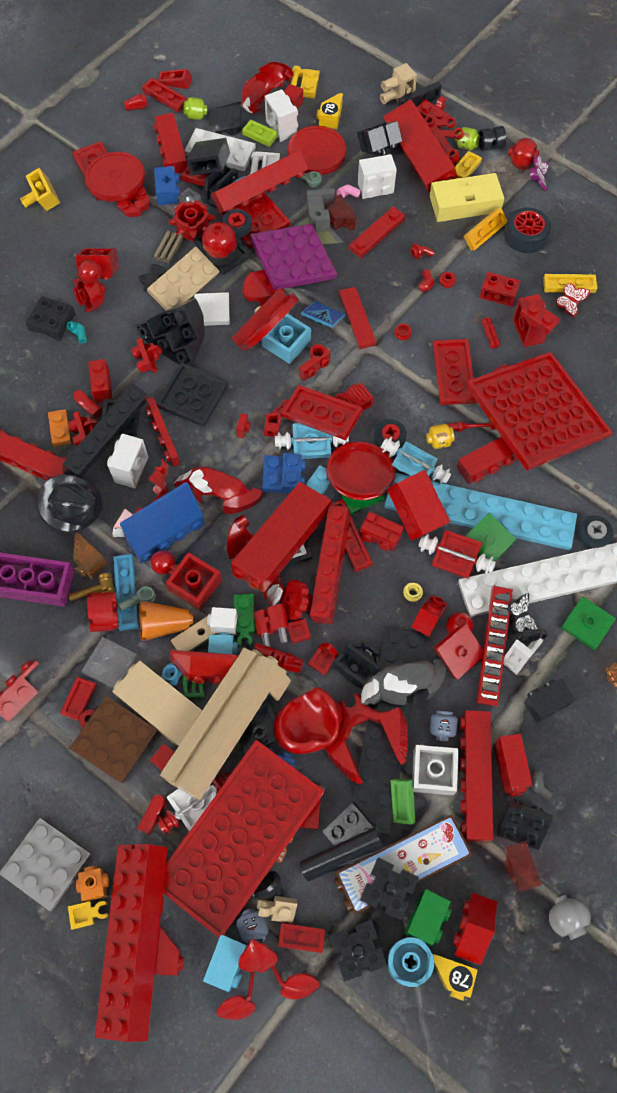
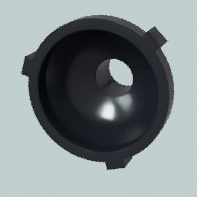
(269, 887)

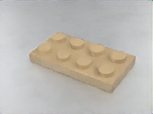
(183, 280)

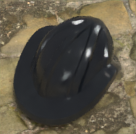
(69, 502)

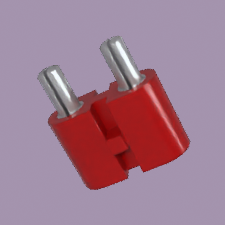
(270, 621)

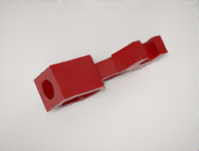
(272, 429)

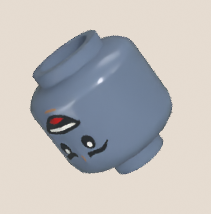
(443, 725)
(252, 926)

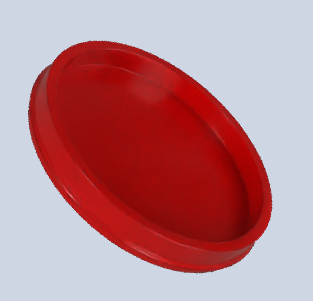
(321, 148)
(115, 176)
(360, 470)

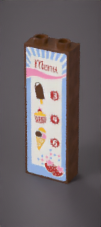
(419, 853)

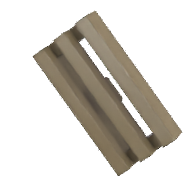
(167, 245)

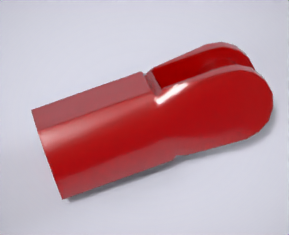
(87, 404)
(151, 815)

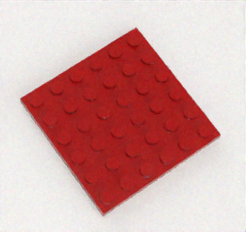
(538, 410)

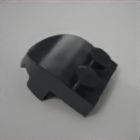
(358, 662)

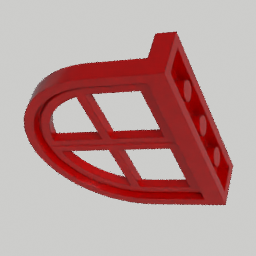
(264, 319)

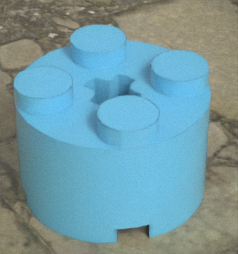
(420, 954)

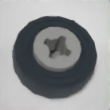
(597, 538)

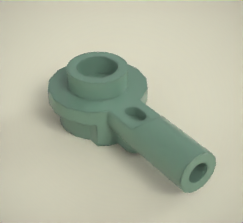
(313, 178)
(143, 594)

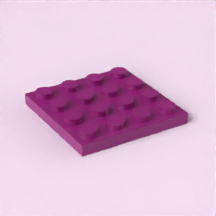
(293, 256)

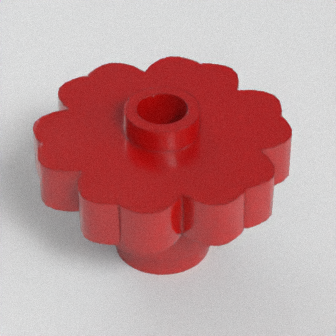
(296, 599)

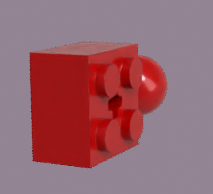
(96, 264)
(189, 570)

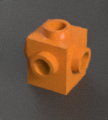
(95, 891)

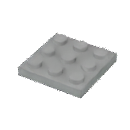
(45, 864)

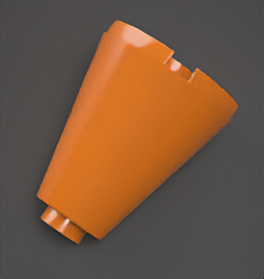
(161, 620)

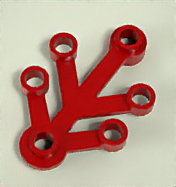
(441, 134)

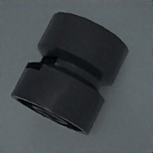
(492, 138)

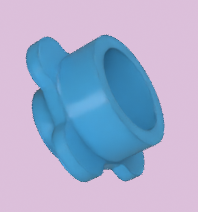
(168, 670)

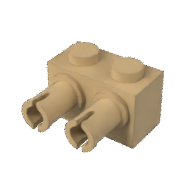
(401, 84)

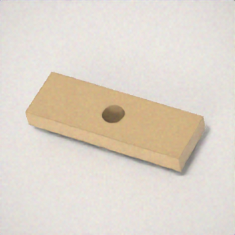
(190, 640)

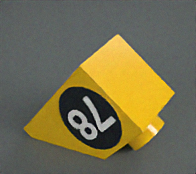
(330, 111)
(455, 977)

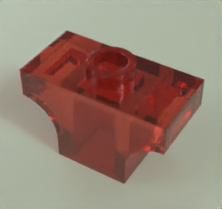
(342, 214)
(521, 866)

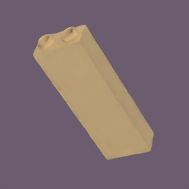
(157, 702)

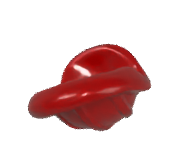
(308, 722)

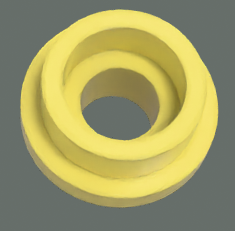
(415, 587)

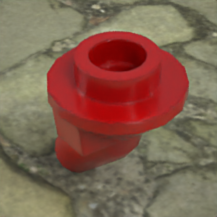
(417, 251)

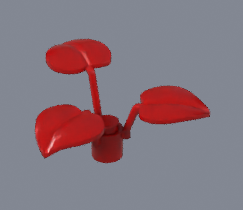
(260, 958)

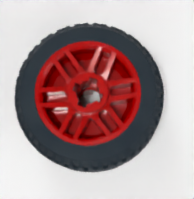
(527, 230)

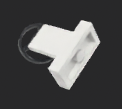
(520, 653)

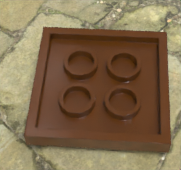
(113, 739)

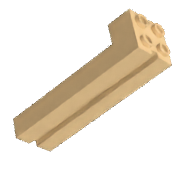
(224, 721)

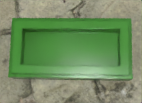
(402, 801)

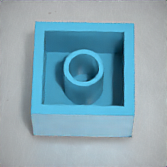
(287, 338)
(224, 968)

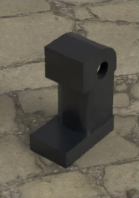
(217, 181)

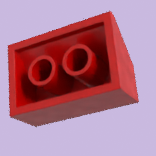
(418, 505)

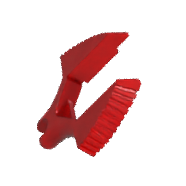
(393, 724)

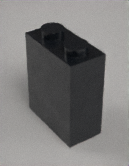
(208, 156)

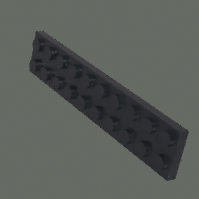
(378, 759)

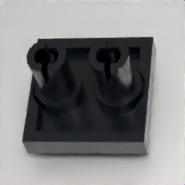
(259, 728)
(525, 824)

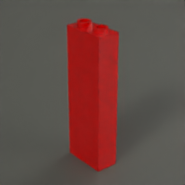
(421, 146)
(280, 537)

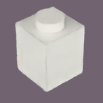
(222, 620)

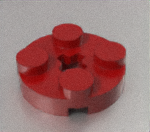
(135, 209)

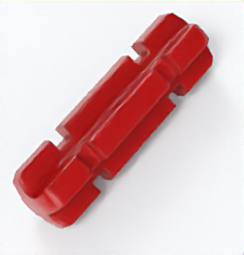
(490, 333)

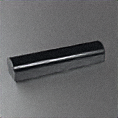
(342, 854)

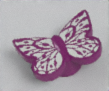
(539, 171)

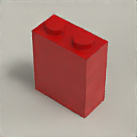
(512, 765)

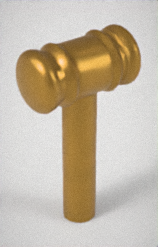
(106, 584)

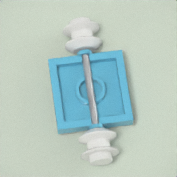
(308, 442)
(414, 460)

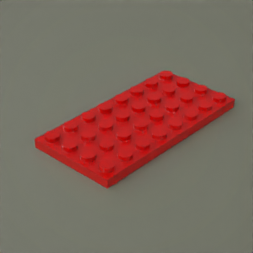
(239, 838)

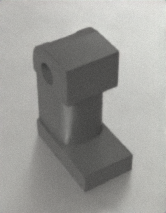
(316, 205)

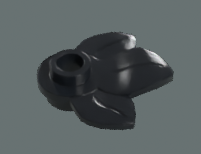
(149, 279)

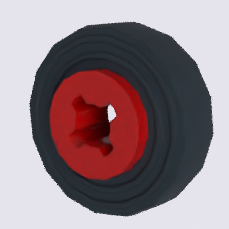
(239, 221)
(385, 429)

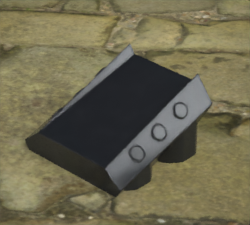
(226, 119)

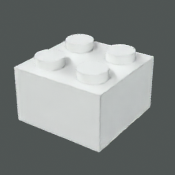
(281, 114)
(376, 176)
(128, 460)
(435, 770)

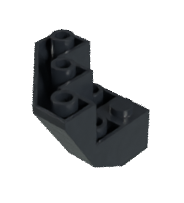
(176, 331)

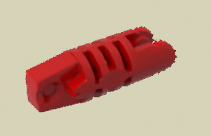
(286, 661)

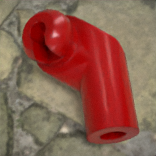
(428, 281)

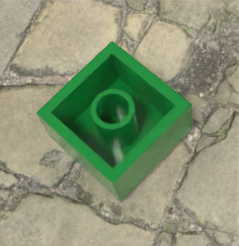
(428, 918)

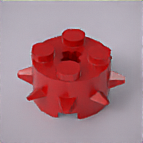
(191, 219)

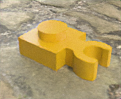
(84, 914)

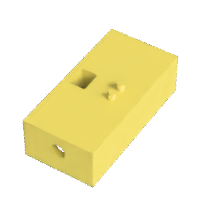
(466, 197)

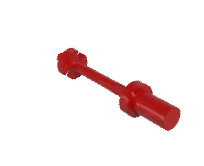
(459, 426)

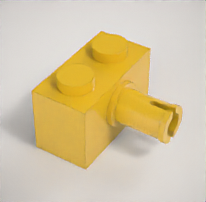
(41, 191)

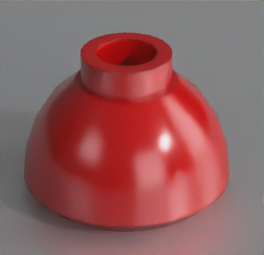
(457, 619)

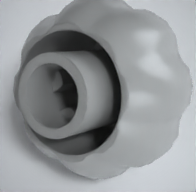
(569, 917)

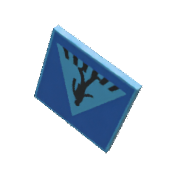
(323, 314)

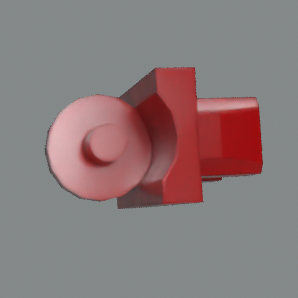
(149, 353)
(83, 425)

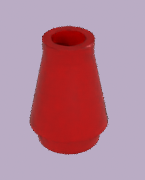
(137, 102)

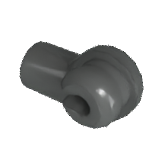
(538, 785)

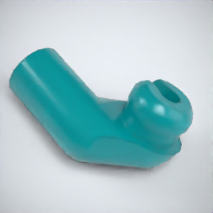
(77, 329)

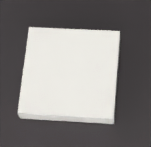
(214, 308)

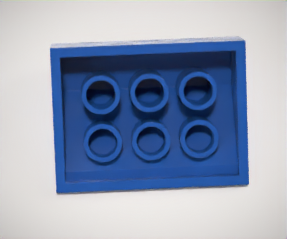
(162, 523)

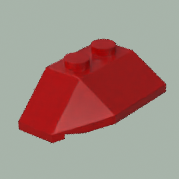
(203, 666)

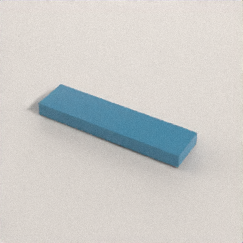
(126, 589)

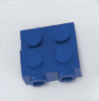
(282, 472)

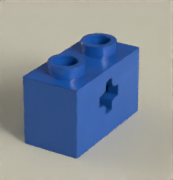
(166, 185)

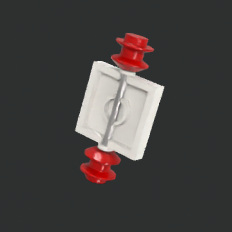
(189, 808)

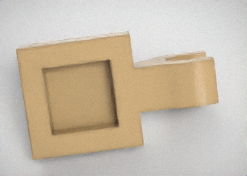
(280, 910)

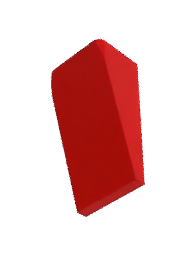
(176, 78)

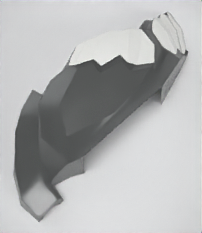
(402, 680)

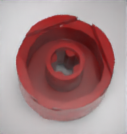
(100, 611)

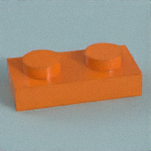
(59, 428)

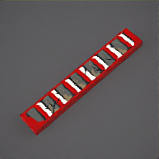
(494, 647)

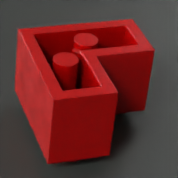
(476, 928)

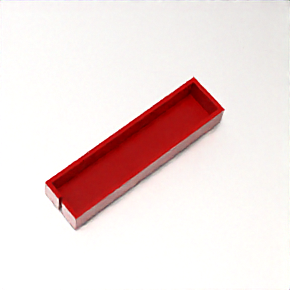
(131, 943)

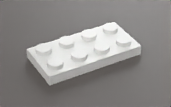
(239, 149)

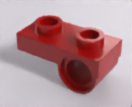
(315, 362)

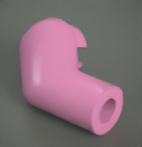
(348, 189)

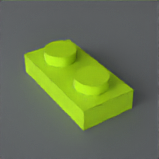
(260, 133)

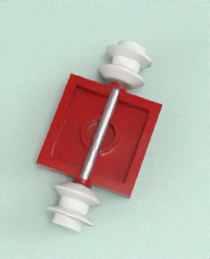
(457, 554)

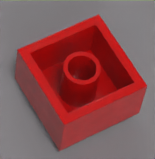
(528, 332)

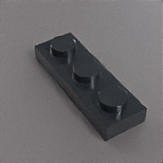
(429, 93)

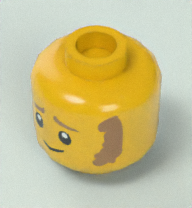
(440, 436)

